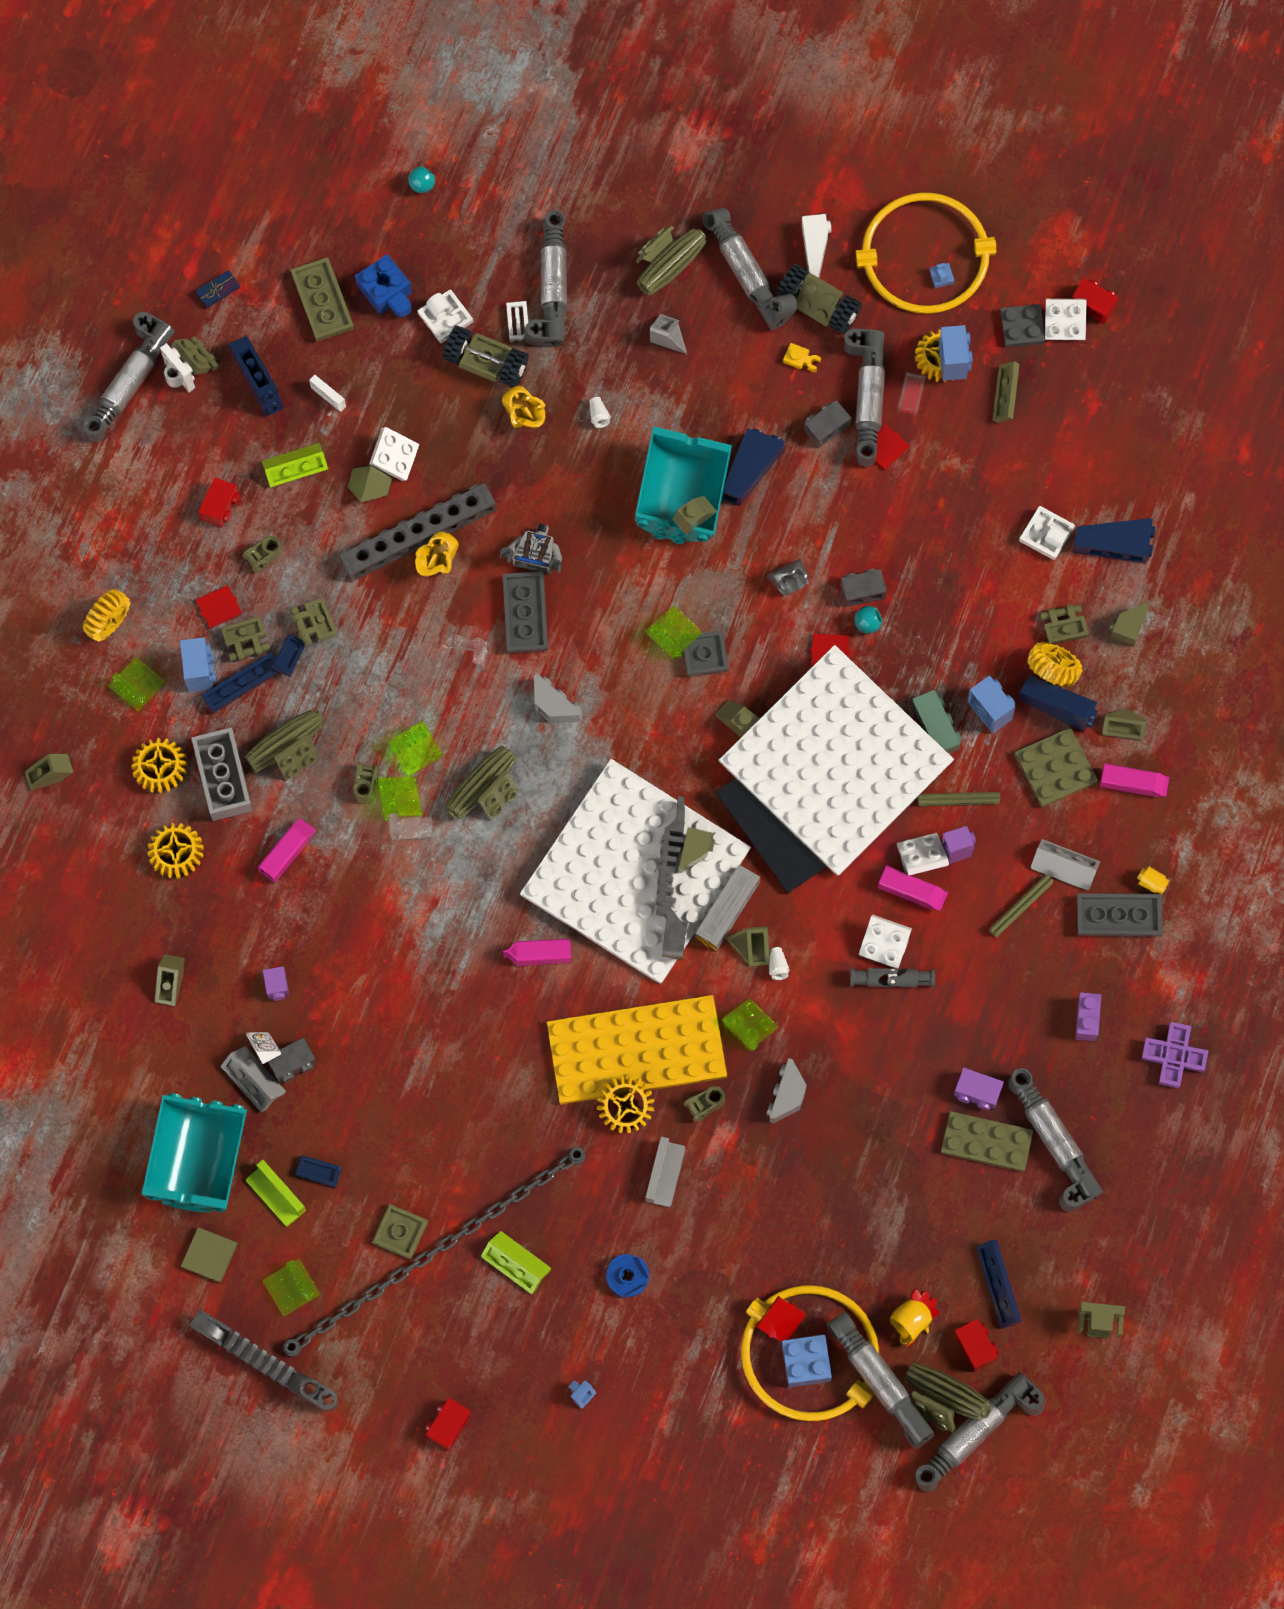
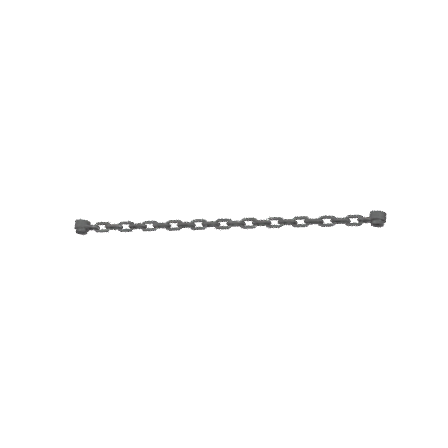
(513, 1198)

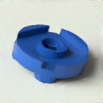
(627, 1263)

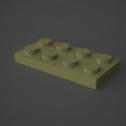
(322, 299)
(987, 1141)

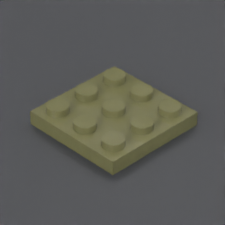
(1056, 767)

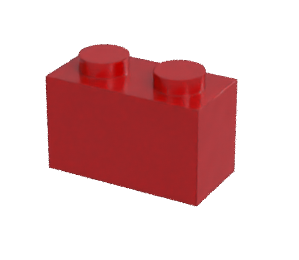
(1099, 302)
(219, 502)
(976, 1345)
(448, 1423)

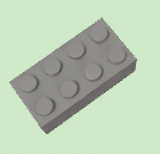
(222, 774)

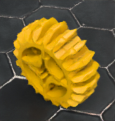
(925, 352)
(106, 615)
(1054, 664)
(150, 765)
(167, 851)
(633, 1088)

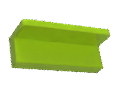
(294, 465)
(275, 1194)
(515, 1262)

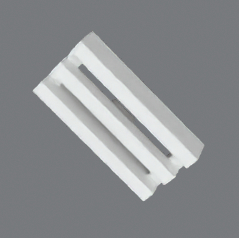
(516, 305)
(327, 393)

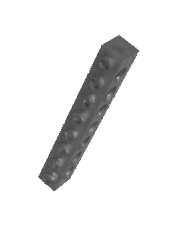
(357, 569)

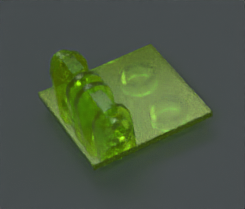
(673, 632)
(136, 684)
(415, 748)
(399, 796)
(749, 1024)
(291, 1287)

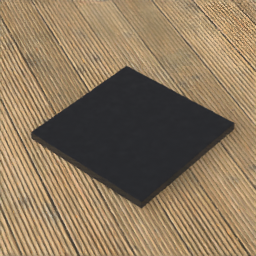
(778, 847)

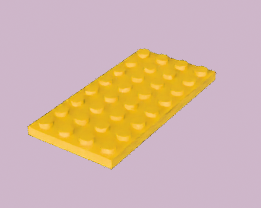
(656, 1043)

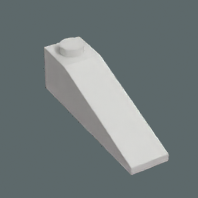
(815, 237)

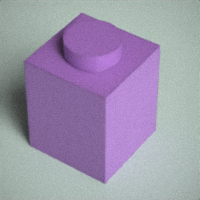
(276, 983)

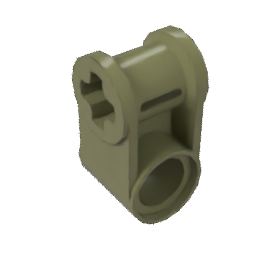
(262, 554)
(366, 779)
(704, 1104)

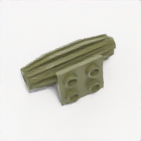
(667, 257)
(288, 746)
(485, 786)
(944, 1397)

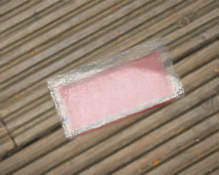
(911, 393)

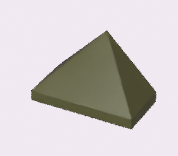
(1124, 724)

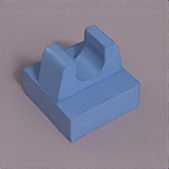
(941, 275)
(581, 1393)

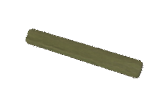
(973, 798)
(1021, 905)

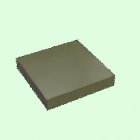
(400, 1231)
(209, 1255)

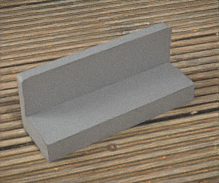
(1065, 864)
(252, 1078)
(665, 1173)

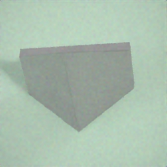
(667, 333)

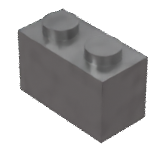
(827, 423)
(863, 587)
(292, 1061)

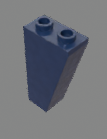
(256, 376)
(752, 462)
(1117, 540)
(1059, 703)

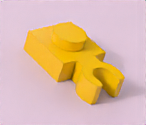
(798, 357)

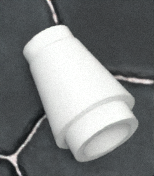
(599, 413)
(778, 965)

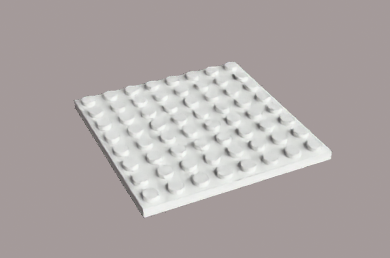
(836, 760)
(607, 867)

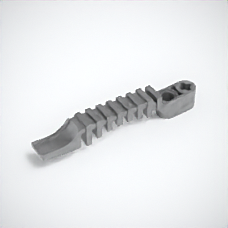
(675, 928)
(260, 1360)

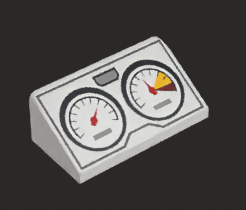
(263, 1045)

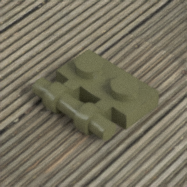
(195, 355)
(319, 620)
(1067, 629)
(243, 633)

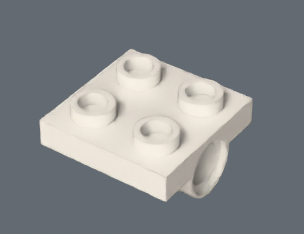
(443, 313)
(1065, 319)
(175, 365)
(394, 454)
(1047, 533)
(922, 854)
(885, 941)

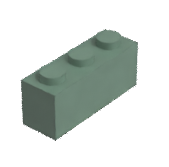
(936, 721)

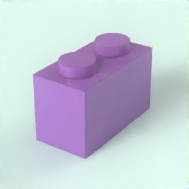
(958, 844)
(1088, 1016)
(978, 1089)

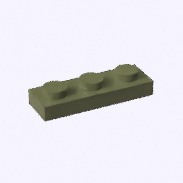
(1006, 392)

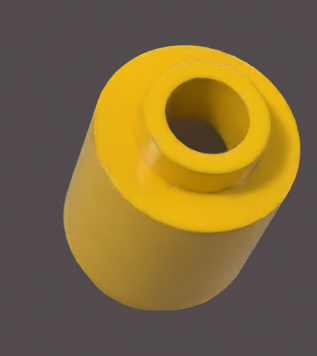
(1153, 880)

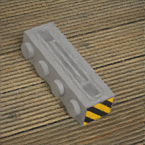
(727, 907)

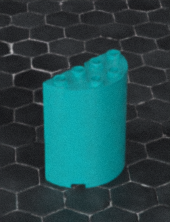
(673, 475)
(194, 1153)

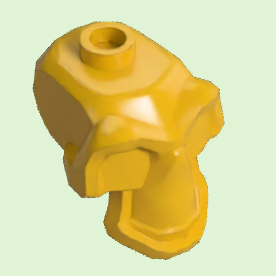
(523, 408)
(436, 554)

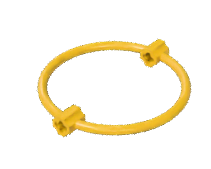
(983, 248)
(859, 1393)

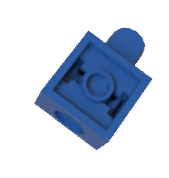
(385, 287)

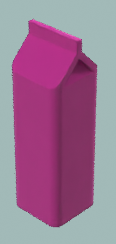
(1134, 780)
(286, 850)
(912, 889)
(539, 952)

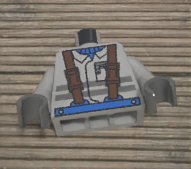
(534, 551)

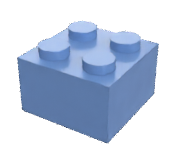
(955, 352)
(197, 664)
(991, 704)
(806, 1361)

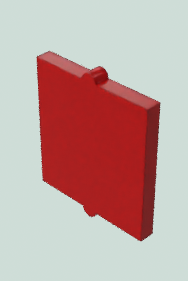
(889, 447)
(219, 607)
(824, 642)
(781, 1319)

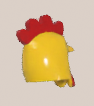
(914, 1316)

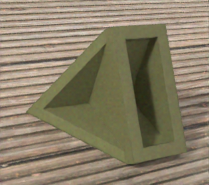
(369, 483)
(752, 945)

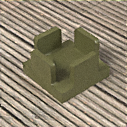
(1100, 1319)

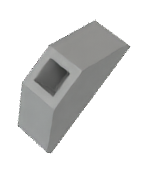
(553, 703)
(788, 1093)

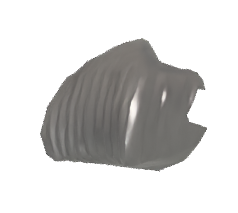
(789, 577)

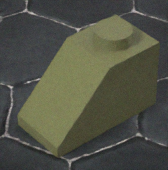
(693, 514)
(1128, 624)
(737, 717)
(48, 771)
(695, 848)
(169, 979)

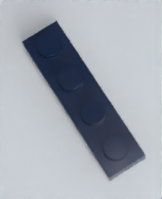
(240, 683)
(998, 1284)

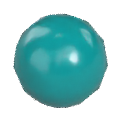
(421, 179)
(868, 620)

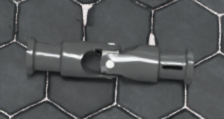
(896, 977)

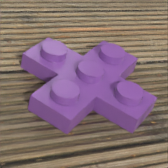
(1174, 1055)

